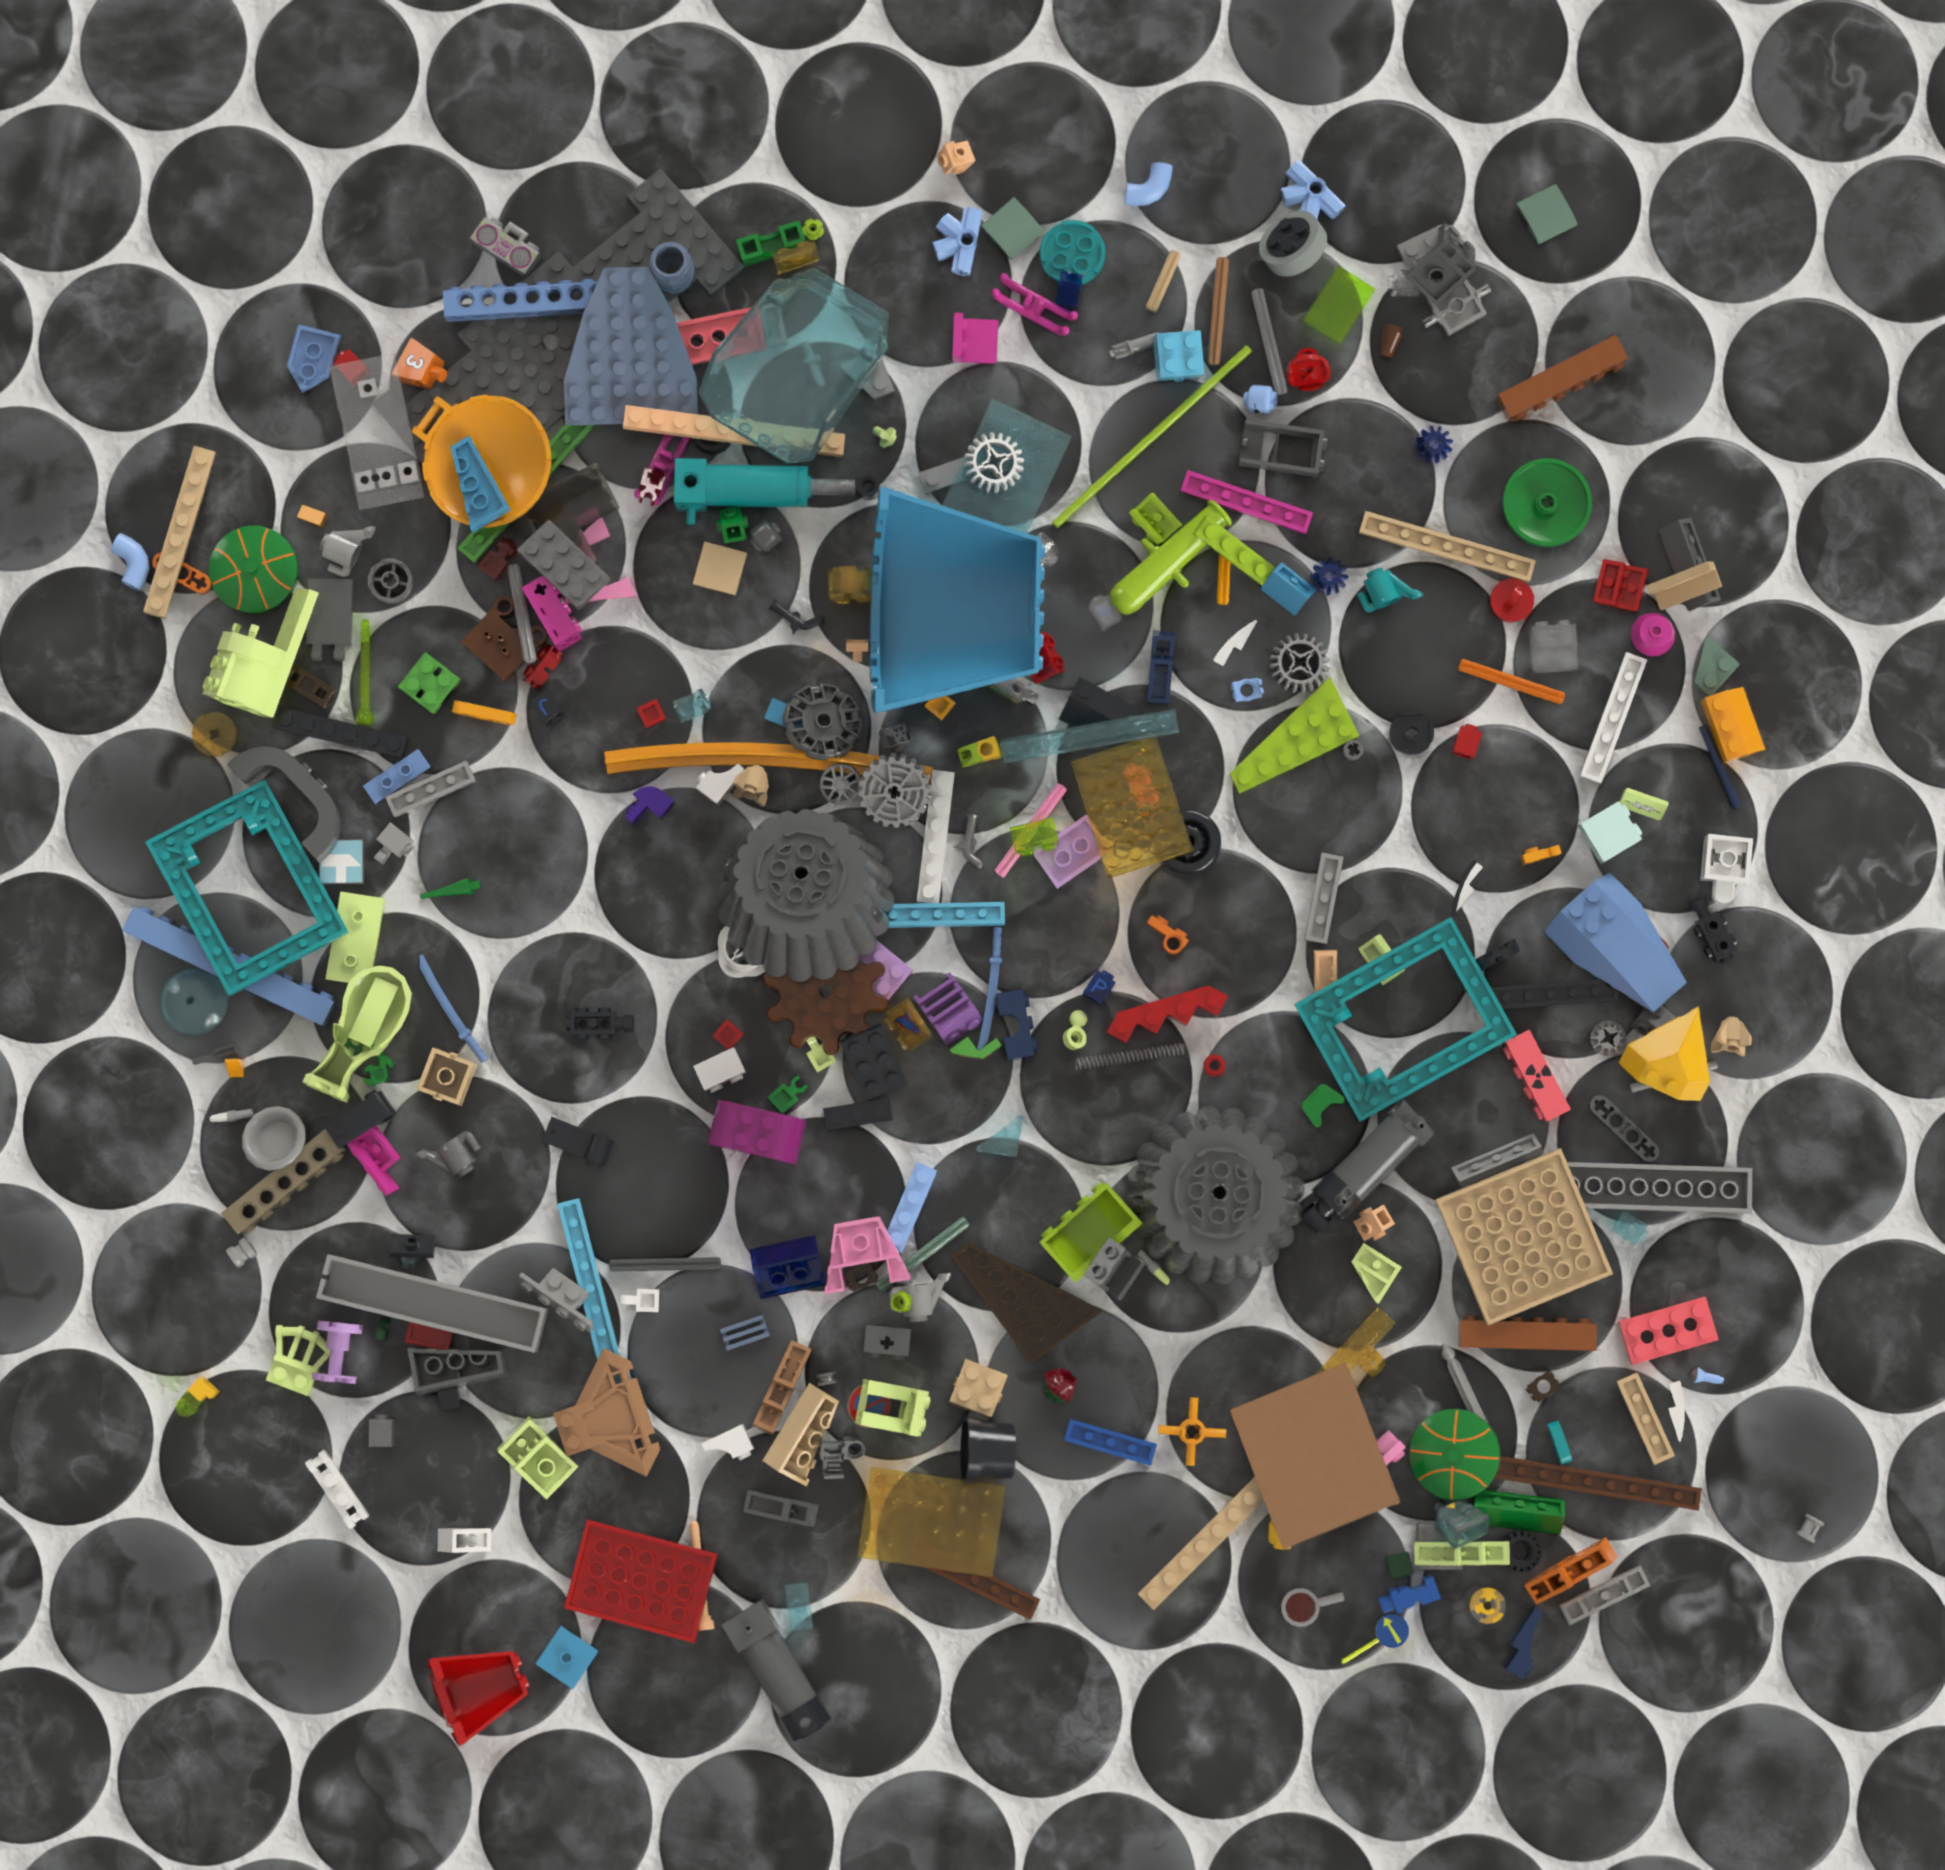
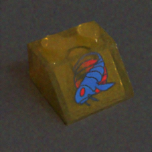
(908, 1024)

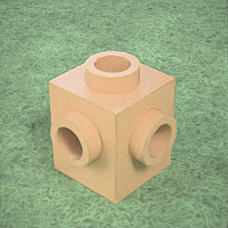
(955, 157)
(1373, 1222)

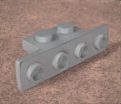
(560, 1294)

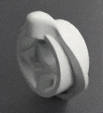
(730, 966)

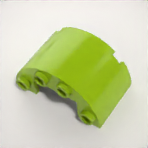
(1086, 1230)

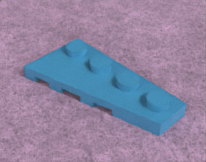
(480, 491)

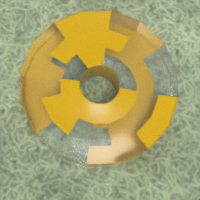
(1497, 1605)

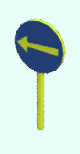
(1390, 1631)

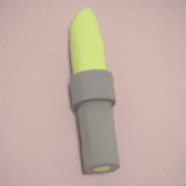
(1153, 1267)

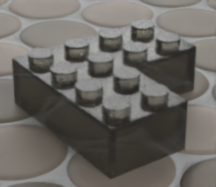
(574, 504)

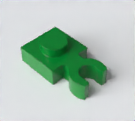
(785, 1097)

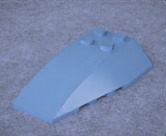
(1617, 943)

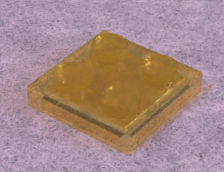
(802, 255)

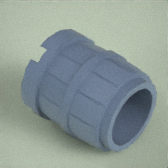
(674, 255)

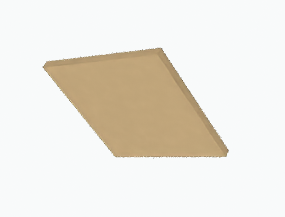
(1523, 1236)

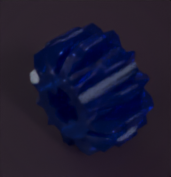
(1441, 449)
(1336, 582)

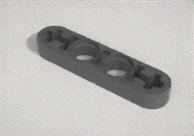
(1626, 1125)

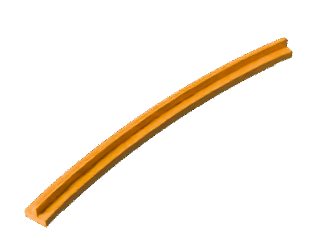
(729, 755)

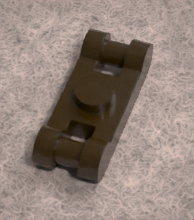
(309, 685)

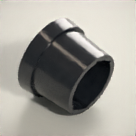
(986, 1450)

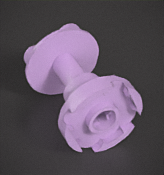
(338, 1342)

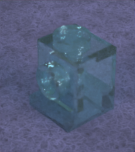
(1621, 1228)

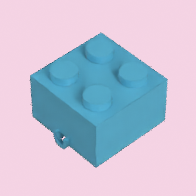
(1178, 355)

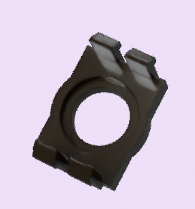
(850, 1276)
(1532, 1387)

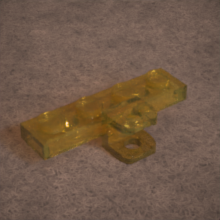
(1359, 1346)

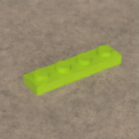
(1233, 550)

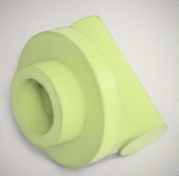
(887, 437)

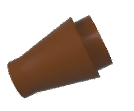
(1390, 339)

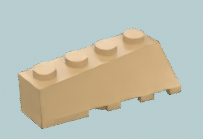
(799, 1438)

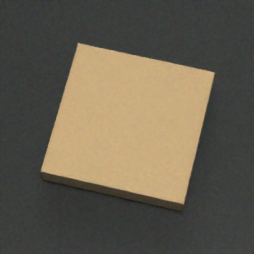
(720, 568)

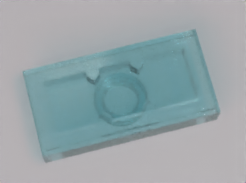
(799, 1606)

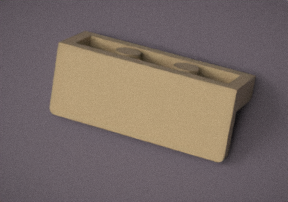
(1685, 585)

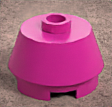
(1653, 634)

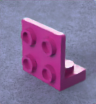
(974, 340)

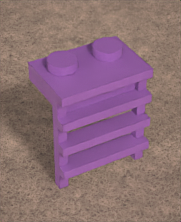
(954, 1020)

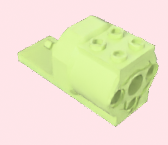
(253, 672)

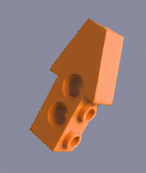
(1571, 1571)

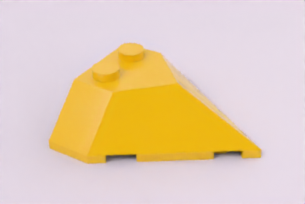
(1671, 1058)

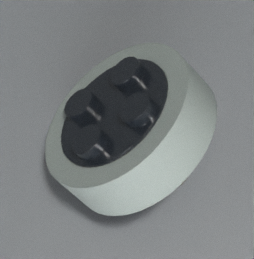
(1293, 243)

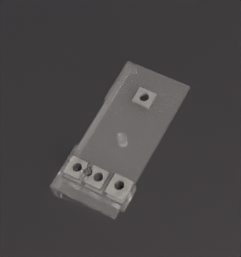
(377, 431)

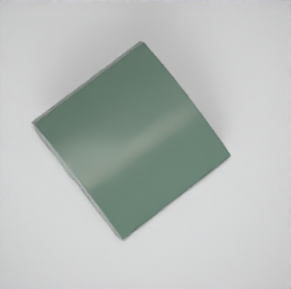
(1547, 214)
(1012, 228)

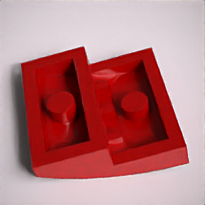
(1620, 586)

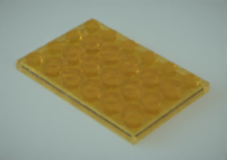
(1131, 806)
(931, 1522)

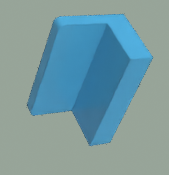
(1288, 588)

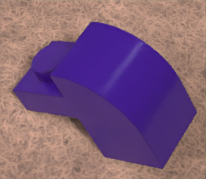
(652, 799)

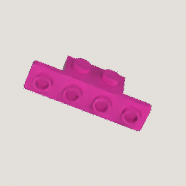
(376, 1157)

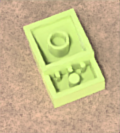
(537, 1457)

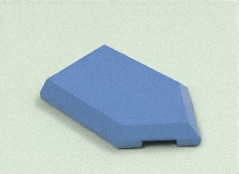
(311, 356)

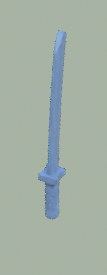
(995, 963)
(464, 1033)

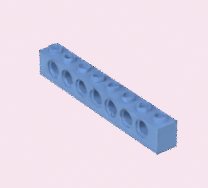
(521, 308)

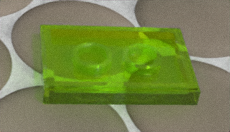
(1339, 305)

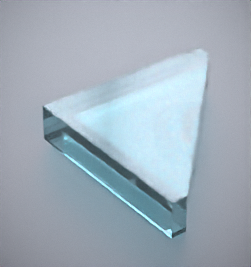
(1005, 1141)

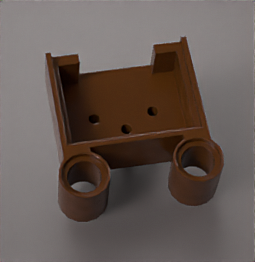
(491, 648)

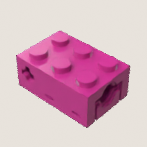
(553, 613)

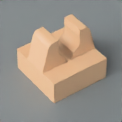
(857, 648)

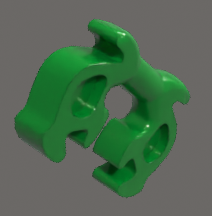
(379, 1073)

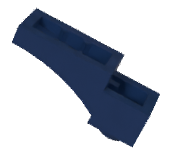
(1161, 667)
(1520, 1661)

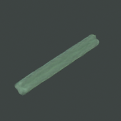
(927, 1250)

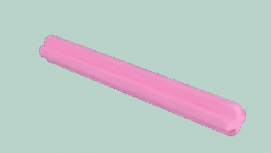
(1042, 813)

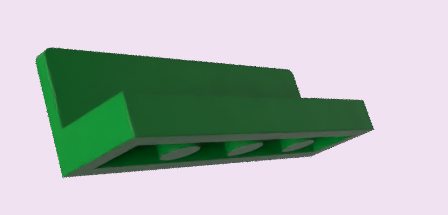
(1522, 1511)

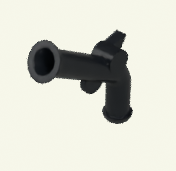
(794, 618)

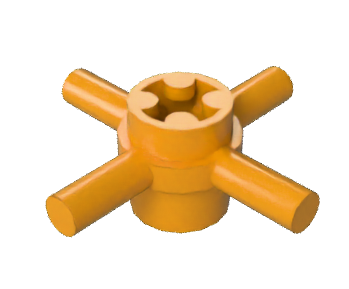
(1181, 1431)

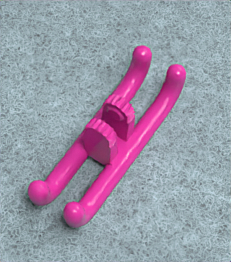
(1033, 306)
(665, 462)

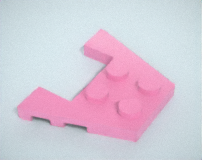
(619, 589)
(862, 1243)

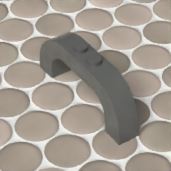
(264, 758)

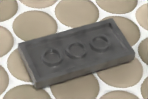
(563, 564)

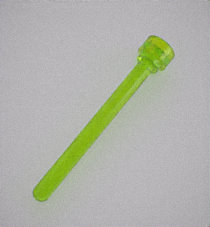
(364, 714)

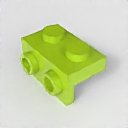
(1155, 519)

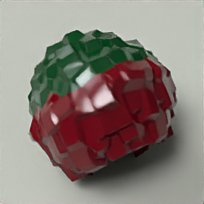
(1059, 1385)

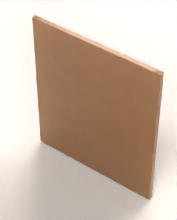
(1314, 1456)

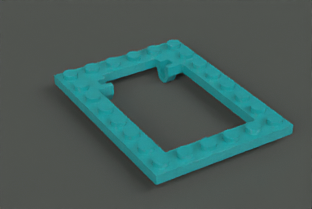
(260, 812)
(1373, 1091)

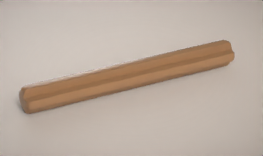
(1218, 310)

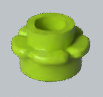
(813, 235)
(896, 1302)

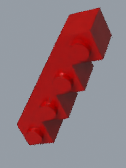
(1177, 1007)

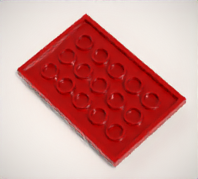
(641, 1581)

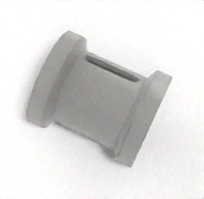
(1810, 1528)

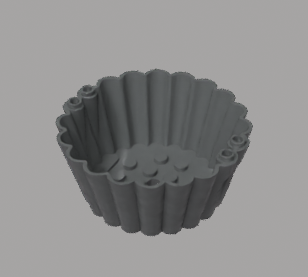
(811, 921)
(1177, 1200)

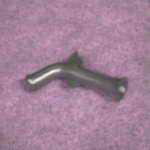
(969, 841)

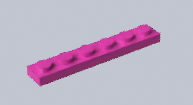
(1246, 502)

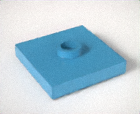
(567, 1657)

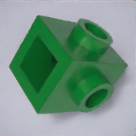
(732, 524)

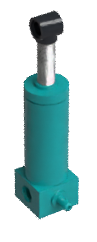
(755, 486)

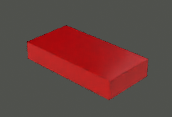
(428, 1336)

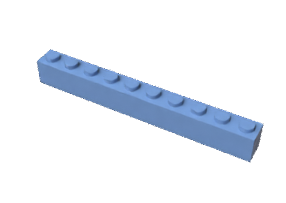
(187, 947)

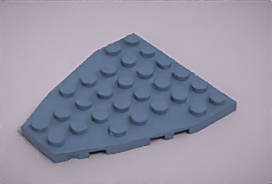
(627, 353)

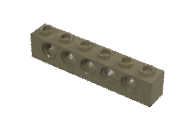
(235, 1213)

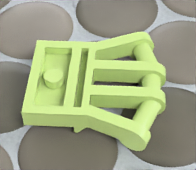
(292, 1372)

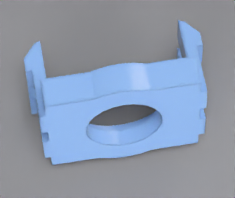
(1257, 690)

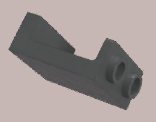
(1114, 1269)

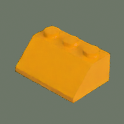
(1732, 724)

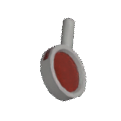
(1302, 1608)

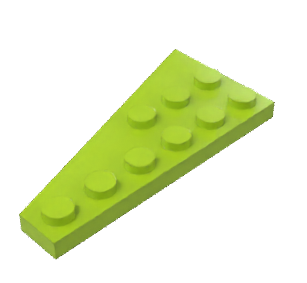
(1308, 732)

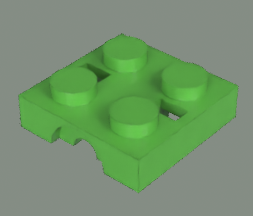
(433, 686)

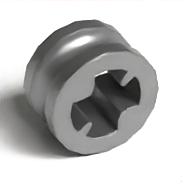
(1359, 748)
(826, 1378)

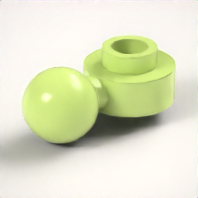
(1077, 1019)

